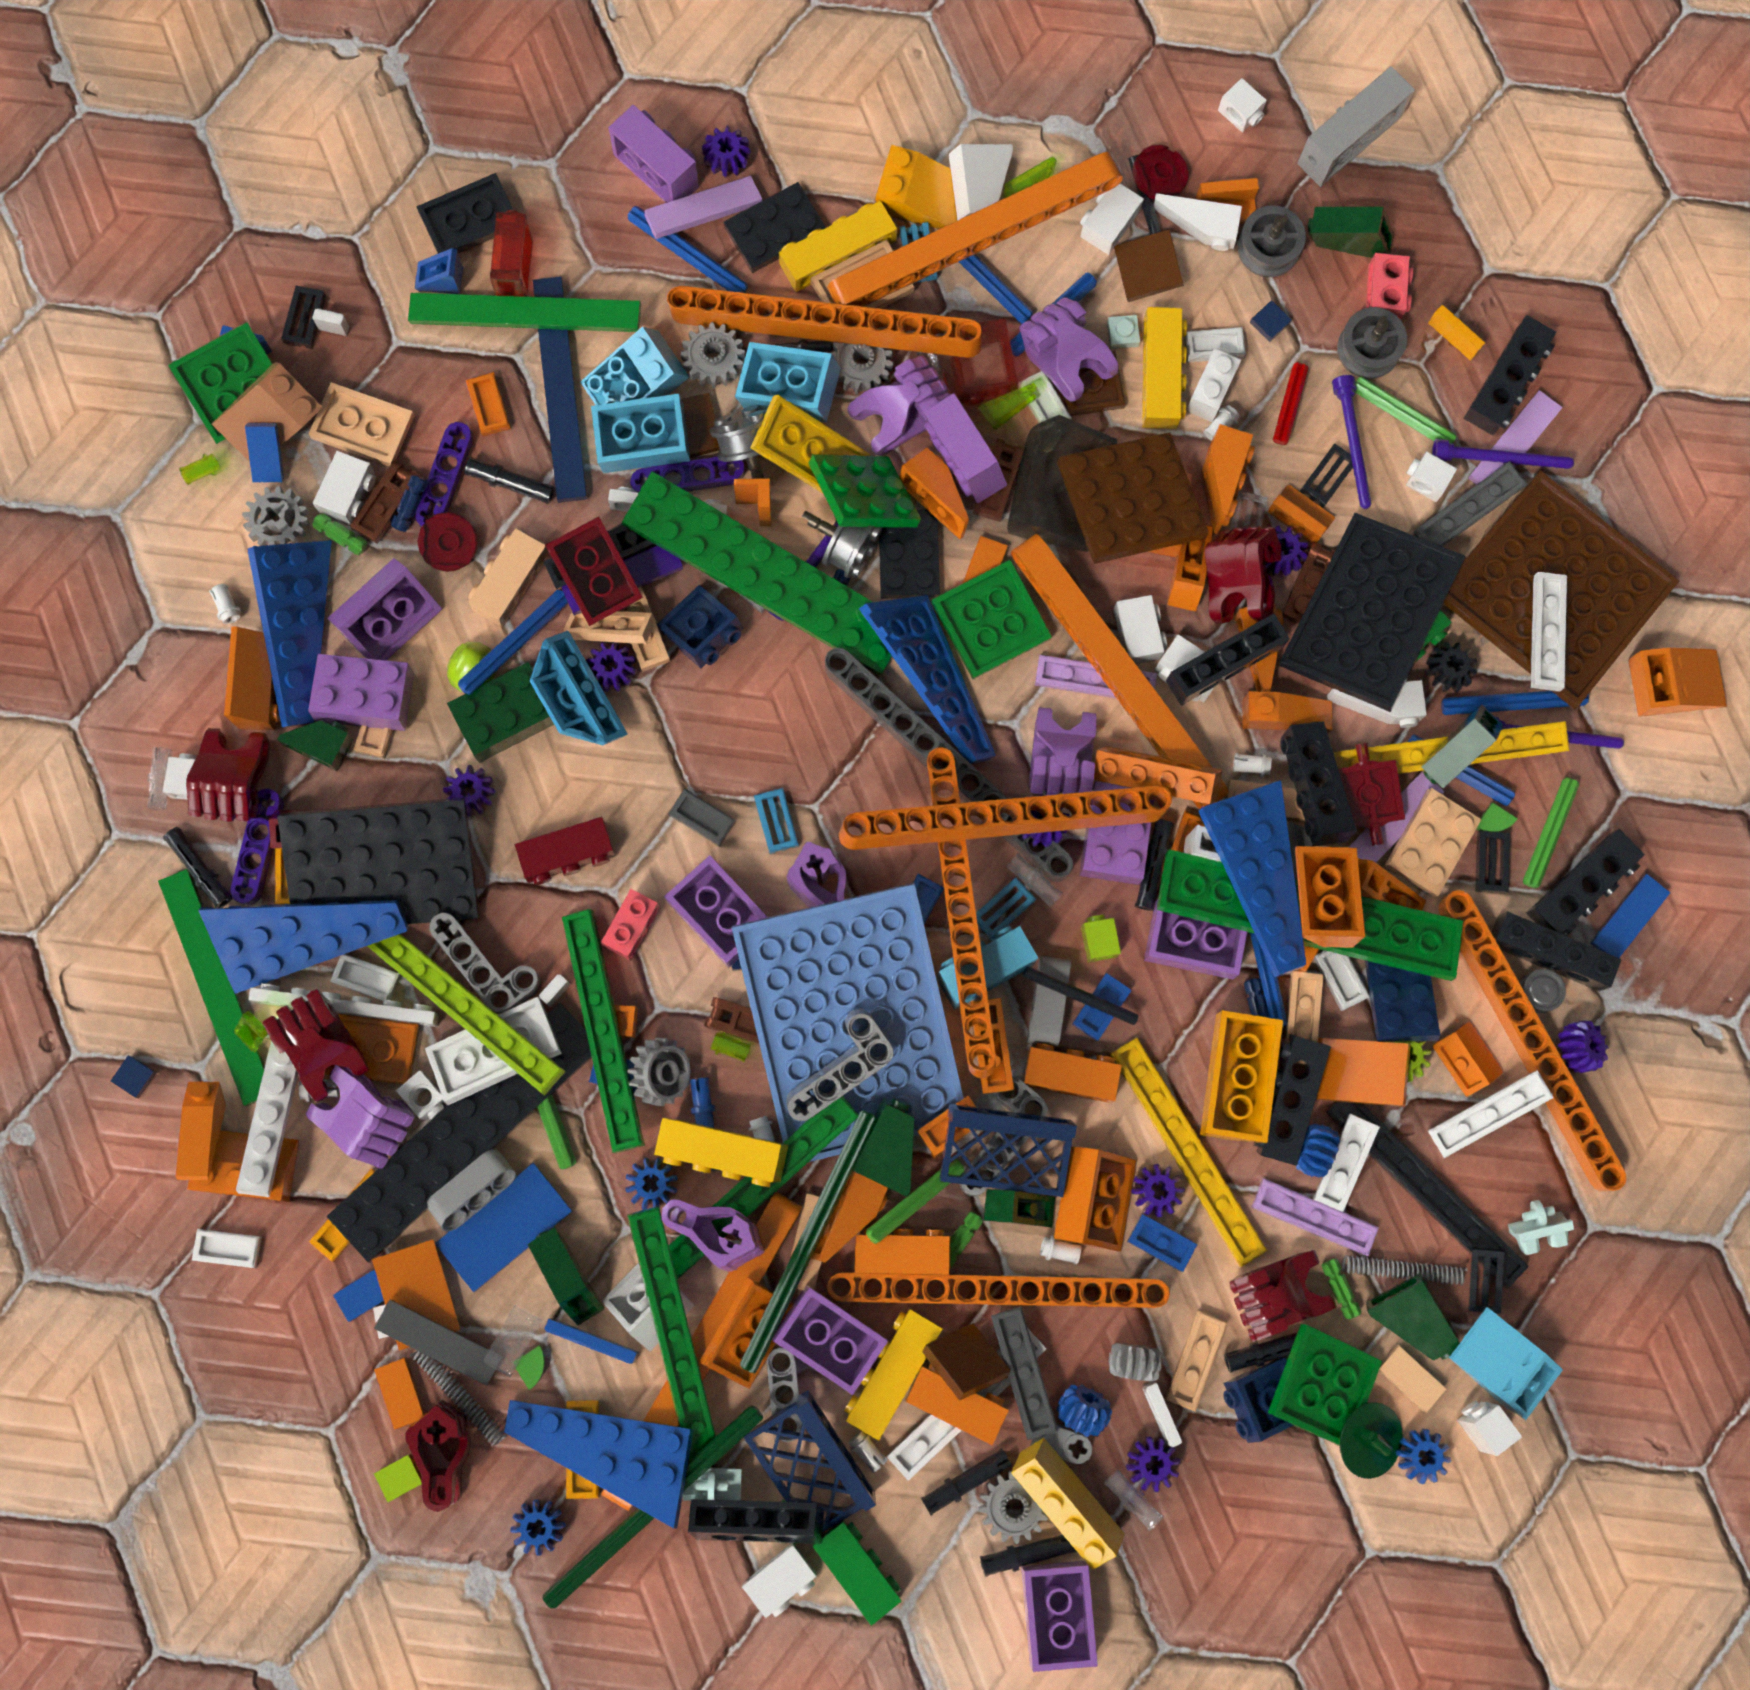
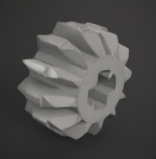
(1135, 1362)

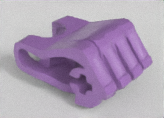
(1062, 347)
(901, 404)
(1062, 757)
(803, 878)
(362, 1121)
(701, 1231)

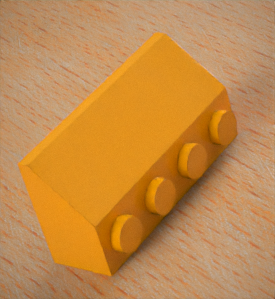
(1241, 1077)

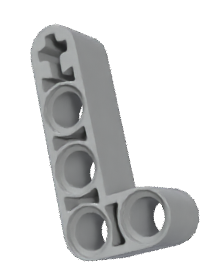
(478, 961)
(835, 1070)
(1016, 1104)

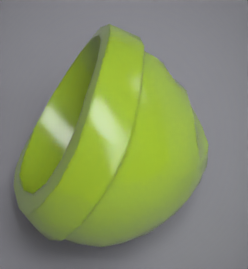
(464, 659)

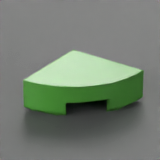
(1495, 819)
(532, 1367)

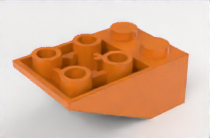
(1225, 472)
(1676, 680)

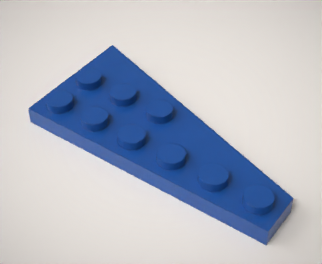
(291, 604)
(922, 652)
(1257, 857)
(285, 938)
(622, 1455)

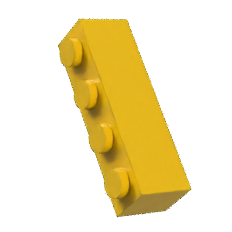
(836, 243)
(1162, 368)
(721, 1150)
(892, 1375)
(1068, 1503)

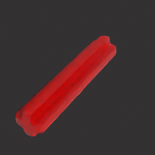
(1290, 403)

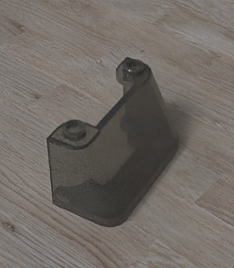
(1040, 494)

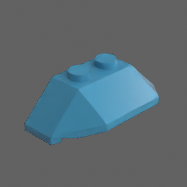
(573, 693)

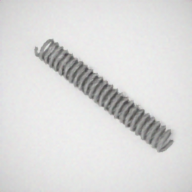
(1427, 1275)
(461, 1402)

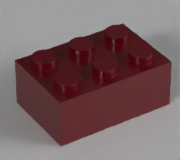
(594, 571)

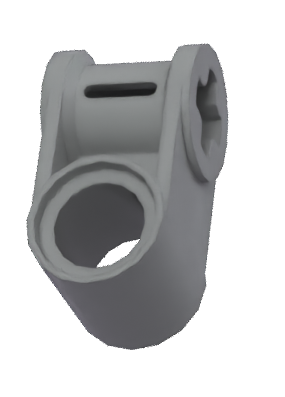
(1060, 1443)

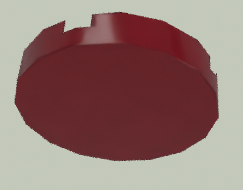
(1160, 171)
(447, 542)

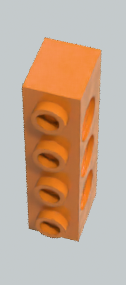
(1144, 770)

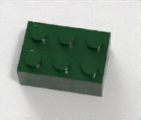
(500, 713)

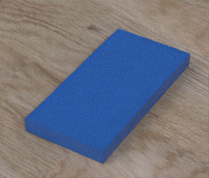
(504, 1228)

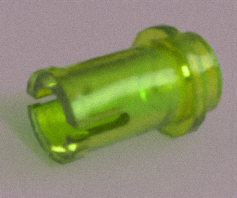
(200, 468)
(730, 1047)

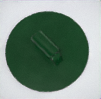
(1370, 1440)

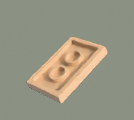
(821, 281)
(361, 424)
(1432, 842)

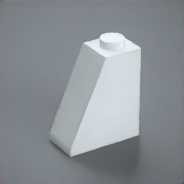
(978, 175)

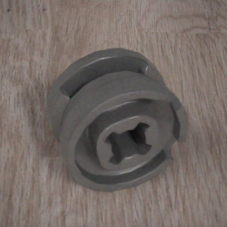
(1544, 990)

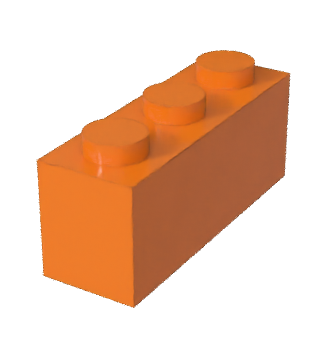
(1072, 1073)
(904, 1253)
(974, 1414)

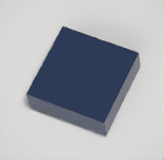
(1270, 321)
(133, 1076)

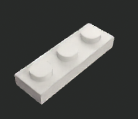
(1353, 1150)

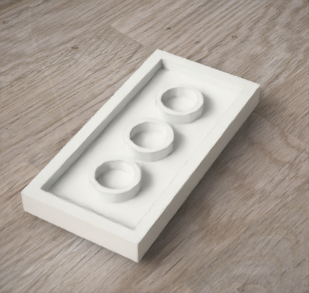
(467, 1066)

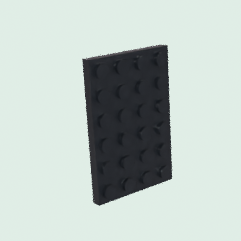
(1372, 611)
(383, 854)

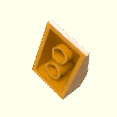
(917, 188)

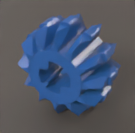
(1318, 1150)
(662, 1183)
(1084, 1410)
(1435, 1452)
(544, 1537)

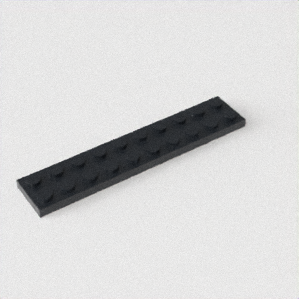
(447, 1145)

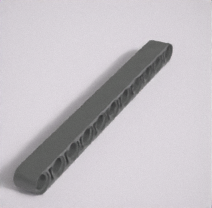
(920, 730)

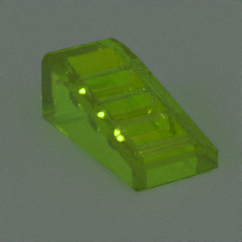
(1030, 177)
(1007, 406)
(251, 1032)

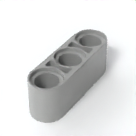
(1047, 1004)
(471, 1190)
(778, 1378)

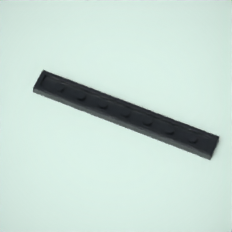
(1431, 1192)

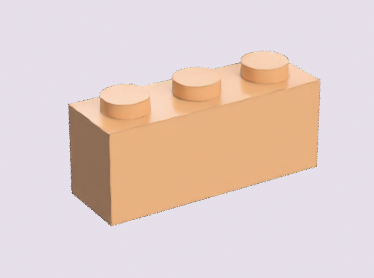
(508, 577)

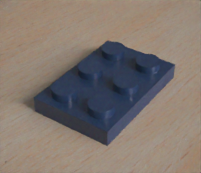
(1401, 1004)

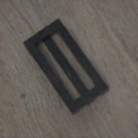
(298, 340)
(1315, 494)
(1480, 885)
(1487, 1253)

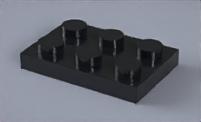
(465, 215)
(771, 225)
(910, 559)

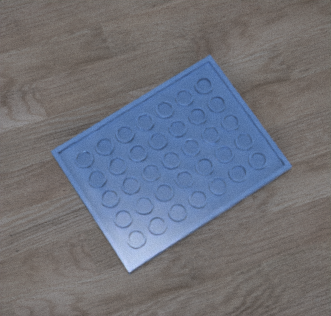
(839, 957)

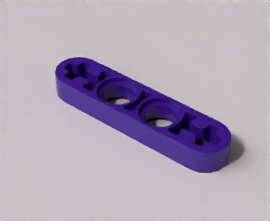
(687, 469)
(447, 477)
(253, 846)

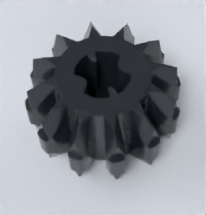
(1448, 676)

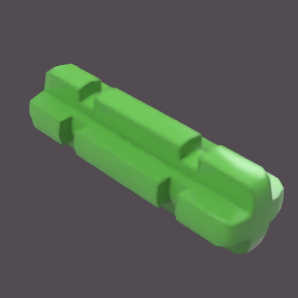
(339, 534)
(964, 1234)
(1341, 1289)

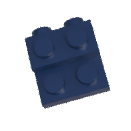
(701, 627)
(1251, 1399)

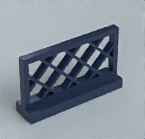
(1009, 1123)
(829, 1445)

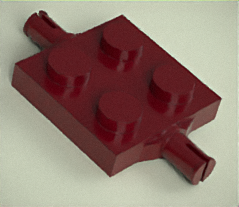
(1373, 793)

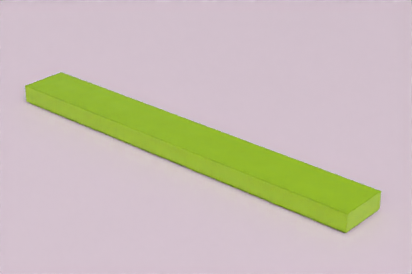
(469, 1012)

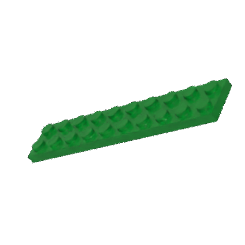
(755, 569)
(1393, 933)

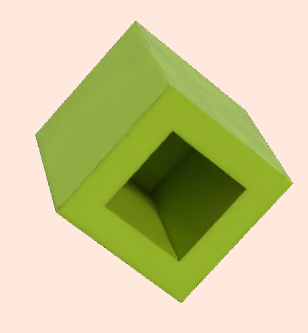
(1100, 938)
(398, 1477)

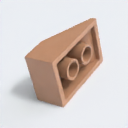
(270, 399)

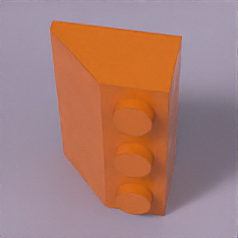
(249, 686)
(1330, 895)
(228, 1163)
(1095, 1199)

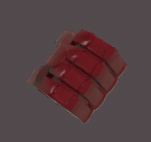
(1239, 571)
(225, 780)
(314, 1040)
(1278, 1296)
(431, 1461)

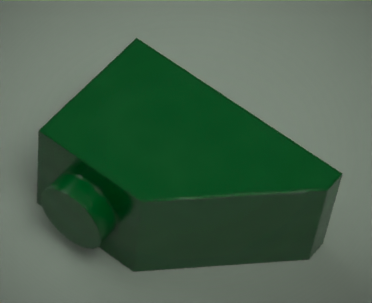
(320, 742)
(1019, 1208)

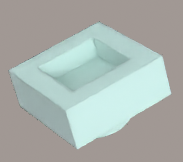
(1123, 331)

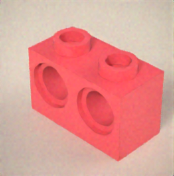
(1383, 286)
(630, 924)

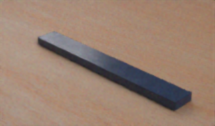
(561, 402)

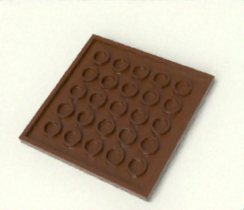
(1609, 583)

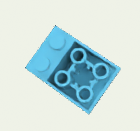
(636, 370)
(1506, 1364)

